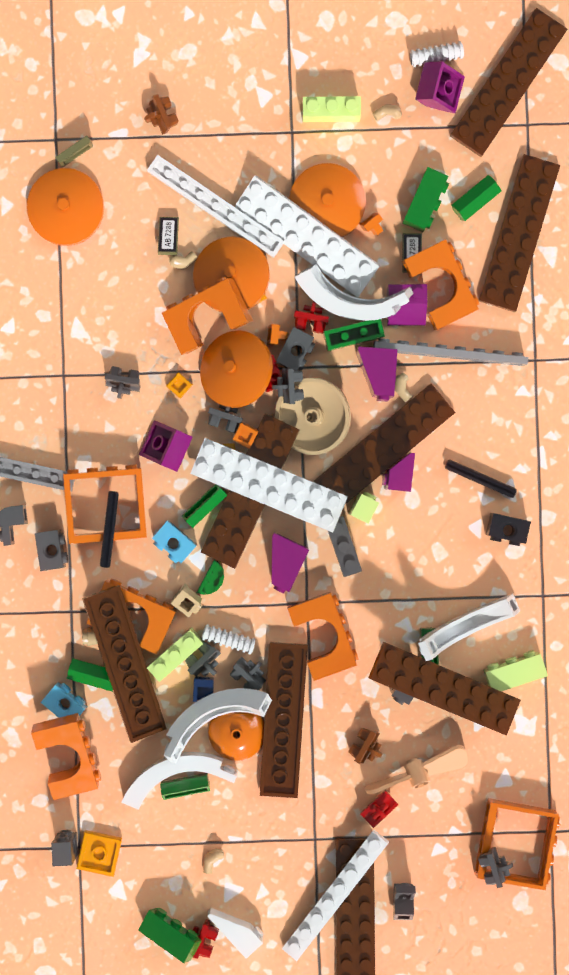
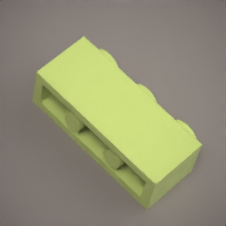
(332, 109)
(364, 507)
(175, 654)
(515, 671)

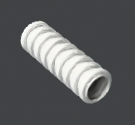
(437, 53)
(228, 639)

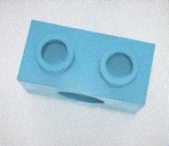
(170, 531)
(53, 701)

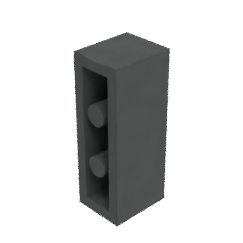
(344, 549)

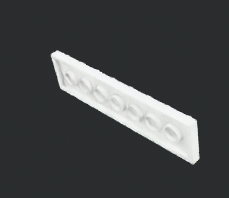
(307, 236)
(269, 485)

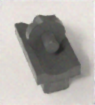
(122, 384)
(286, 387)
(216, 415)
(205, 663)
(250, 672)
(498, 869)

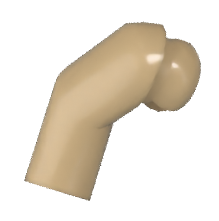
(388, 109)
(182, 262)
(400, 387)
(210, 858)

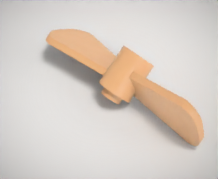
(418, 771)

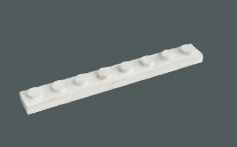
(215, 206)
(335, 895)

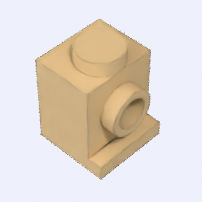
(180, 602)

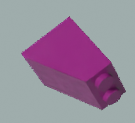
(379, 370)
(286, 561)

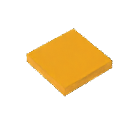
(99, 853)

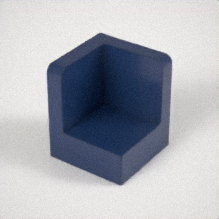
(202, 687)

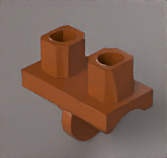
(158, 115)
(361, 753)

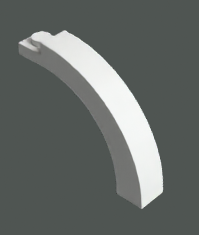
(347, 306)
(467, 624)
(209, 708)
(164, 768)

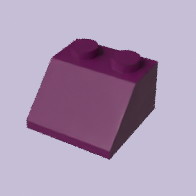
(440, 86)
(414, 311)
(165, 445)
(400, 475)

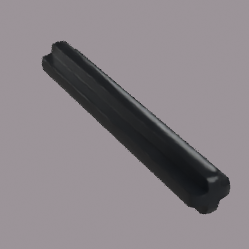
(480, 478)
(109, 529)

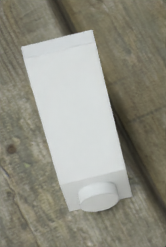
(239, 932)

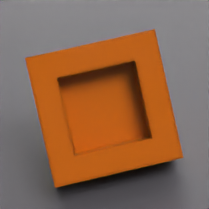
(372, 223)
(275, 335)
(245, 435)

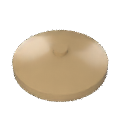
(320, 416)

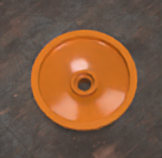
(236, 748)

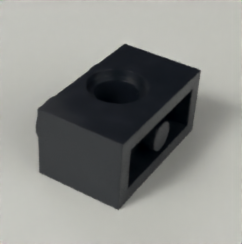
(519, 533)

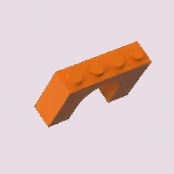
(462, 301)
(181, 316)
(159, 615)
(341, 655)
(69, 732)

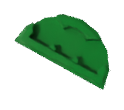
(213, 579)

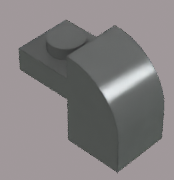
(8, 517)
(403, 901)

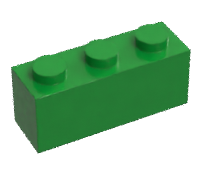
(426, 200)
(353, 334)
(170, 934)

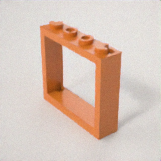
(94, 473)
(550, 841)

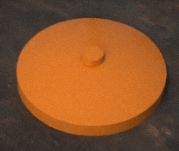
(330, 196)
(65, 206)
(237, 260)
(236, 369)

